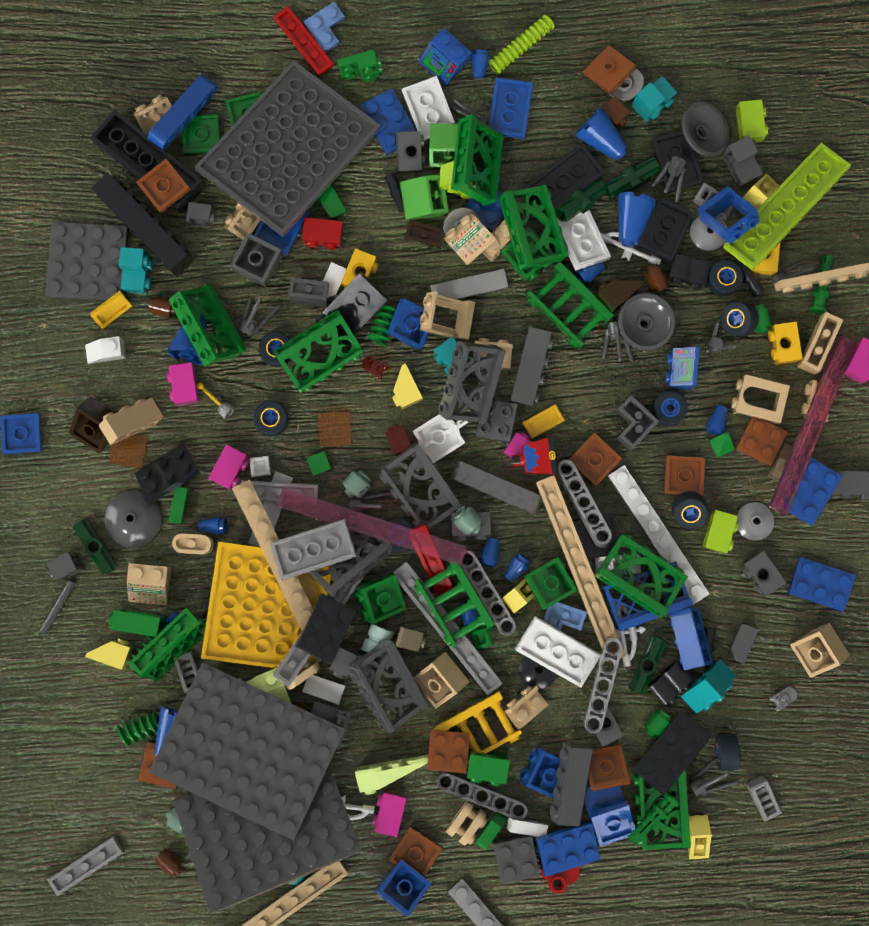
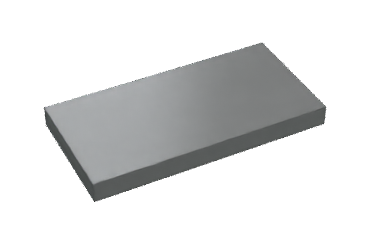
(313, 549)

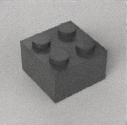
(256, 260)
(516, 858)

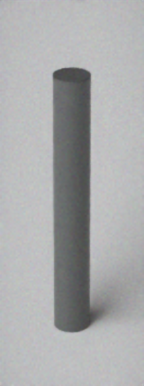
(57, 607)

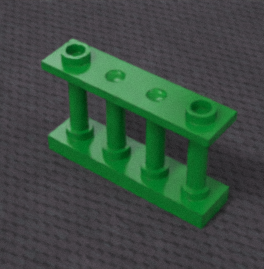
(574, 287)
(473, 602)

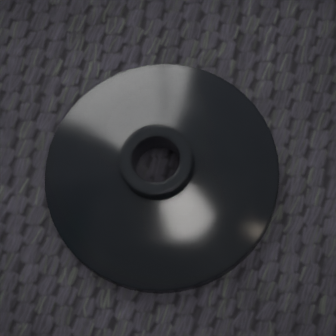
(531, 678)

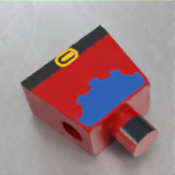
(537, 457)

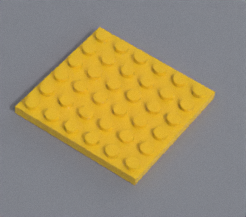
(248, 611)

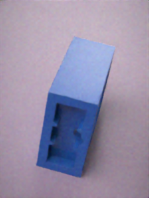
(718, 204)

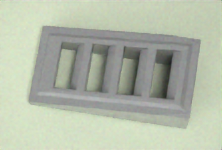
(711, 192)
(189, 655)
(758, 786)

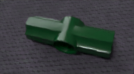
(632, 177)
(581, 201)
(88, 536)
(642, 677)

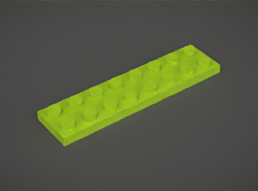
(789, 205)

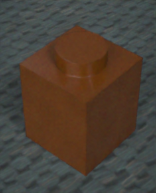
(617, 112)

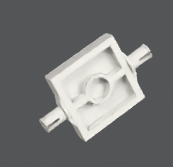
(439, 437)

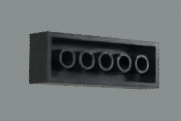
(139, 155)
(139, 221)

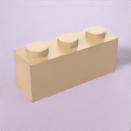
(820, 343)
(130, 420)

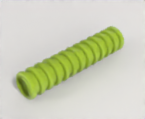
(521, 44)

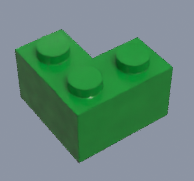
(488, 767)

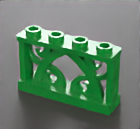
(464, 167)
(545, 214)
(211, 308)
(314, 333)
(614, 577)
(680, 829)

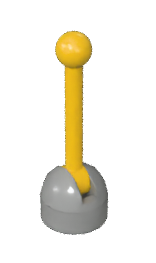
(225, 409)

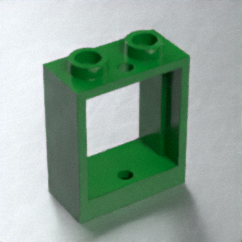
(136, 622)

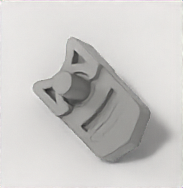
(784, 698)

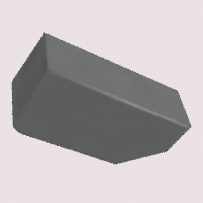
(742, 642)

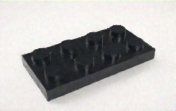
(567, 175)
(672, 753)

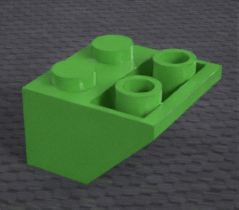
(442, 143)
(423, 197)

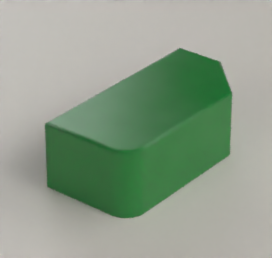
(332, 204)
(179, 505)
(490, 830)

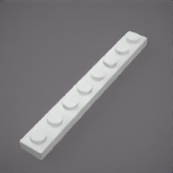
(656, 530)

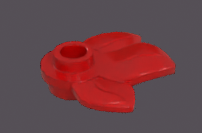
(567, 877)

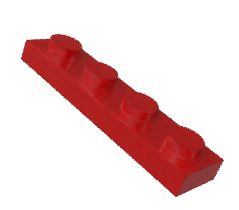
(303, 41)
(434, 566)

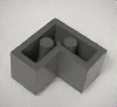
(741, 161)
(639, 422)
(343, 659)

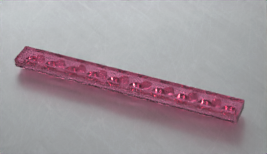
(812, 426)
(372, 526)

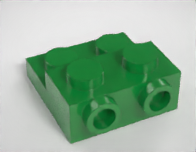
(362, 64)
(531, 272)
(551, 583)
(380, 598)

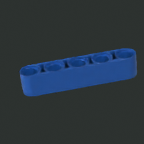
(182, 112)

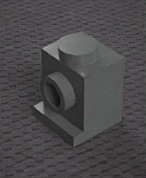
(200, 214)

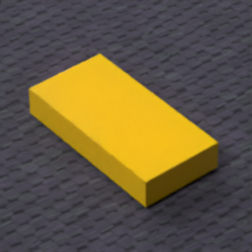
(111, 309)
(543, 421)

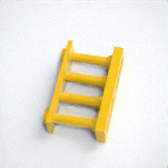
(477, 712)

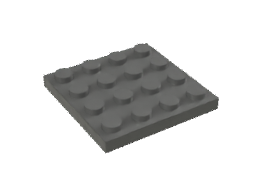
(85, 261)

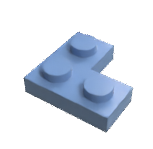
(320, 26)
(564, 615)

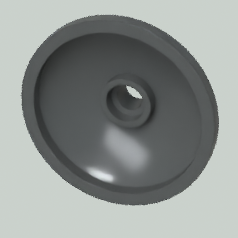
(705, 129)
(656, 315)
(146, 520)

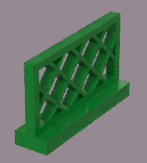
(163, 645)

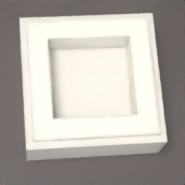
(260, 466)

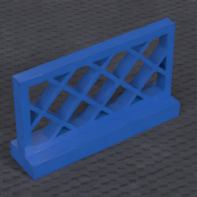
(643, 616)

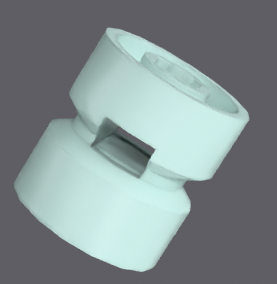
(376, 635)

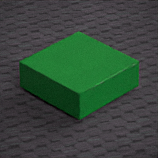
(318, 463)

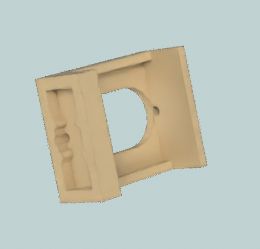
(463, 321)
(740, 406)

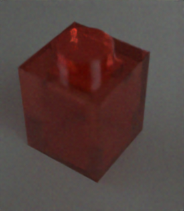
(397, 439)

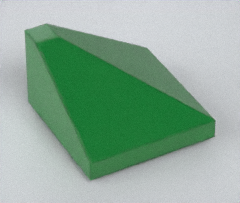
(722, 444)
(482, 637)

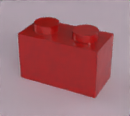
(322, 233)

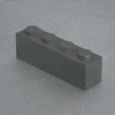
(531, 366)
(852, 484)
(570, 784)

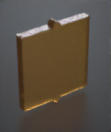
(334, 429)
(129, 452)

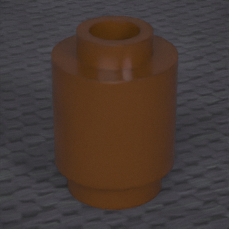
(656, 278)
(161, 307)
(169, 863)

